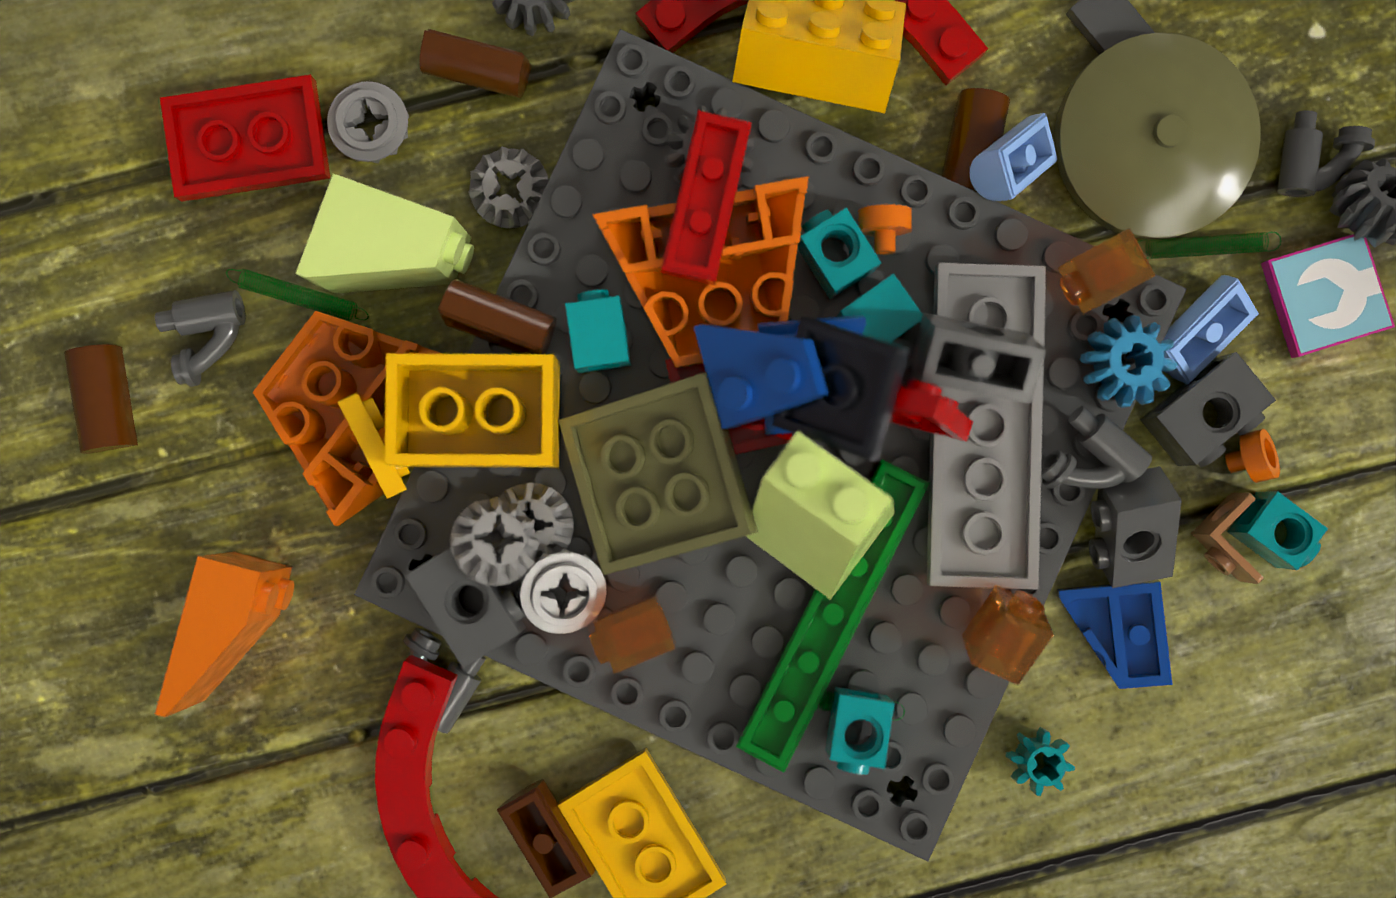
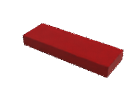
(706, 197)

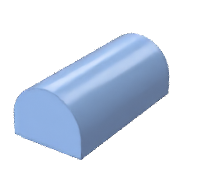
(1014, 160)
(1208, 327)

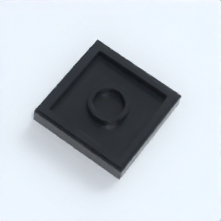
(861, 388)

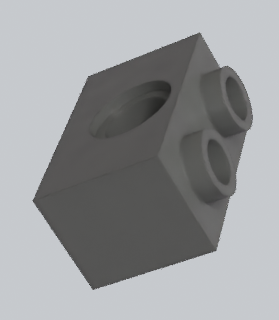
(977, 358)
(1239, 405)
(1136, 529)
(467, 634)

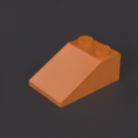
(223, 616)

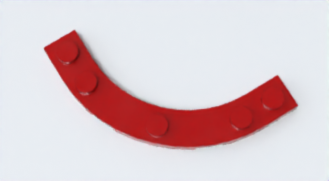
(929, 26)
(404, 781)

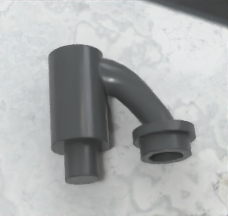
(1302, 150)
(216, 312)
(1120, 454)
(425, 647)

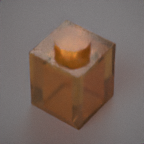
(1104, 272)
(632, 634)
(1007, 634)

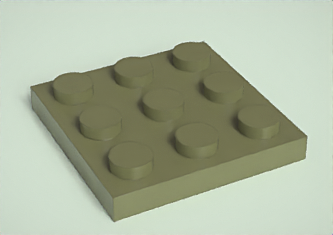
(657, 475)

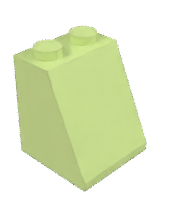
(381, 242)
(817, 514)

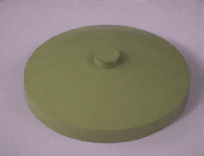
(1157, 136)

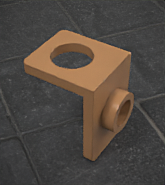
(1220, 551)

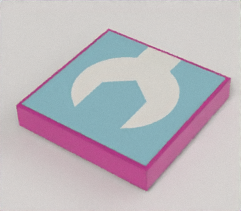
(1327, 295)

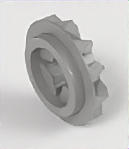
(349, 110)
(484, 185)
(546, 505)
(477, 558)
(579, 606)

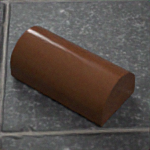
(474, 63)
(976, 125)
(496, 319)
(100, 398)
(546, 838)

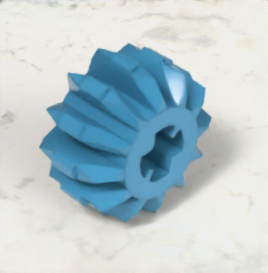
(1148, 357)

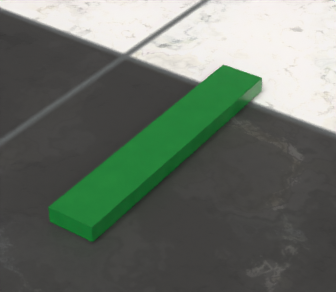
(826, 633)

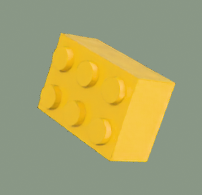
(823, 49)
(472, 410)

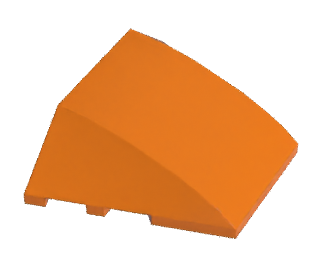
(752, 275)
(301, 400)

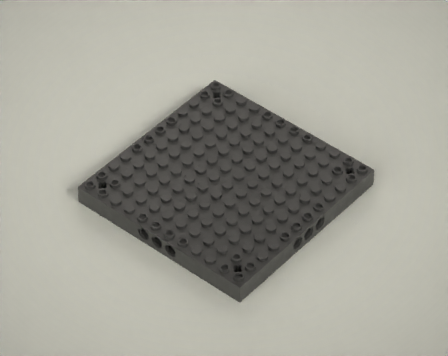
(733, 600)

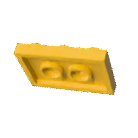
(641, 834)

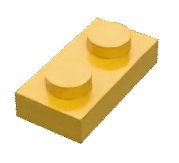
(365, 421)

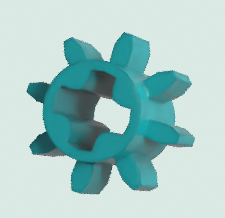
(1053, 758)

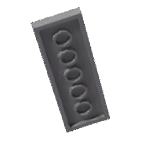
(989, 487)

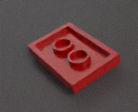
(245, 138)

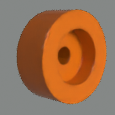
(885, 224)
(1256, 456)

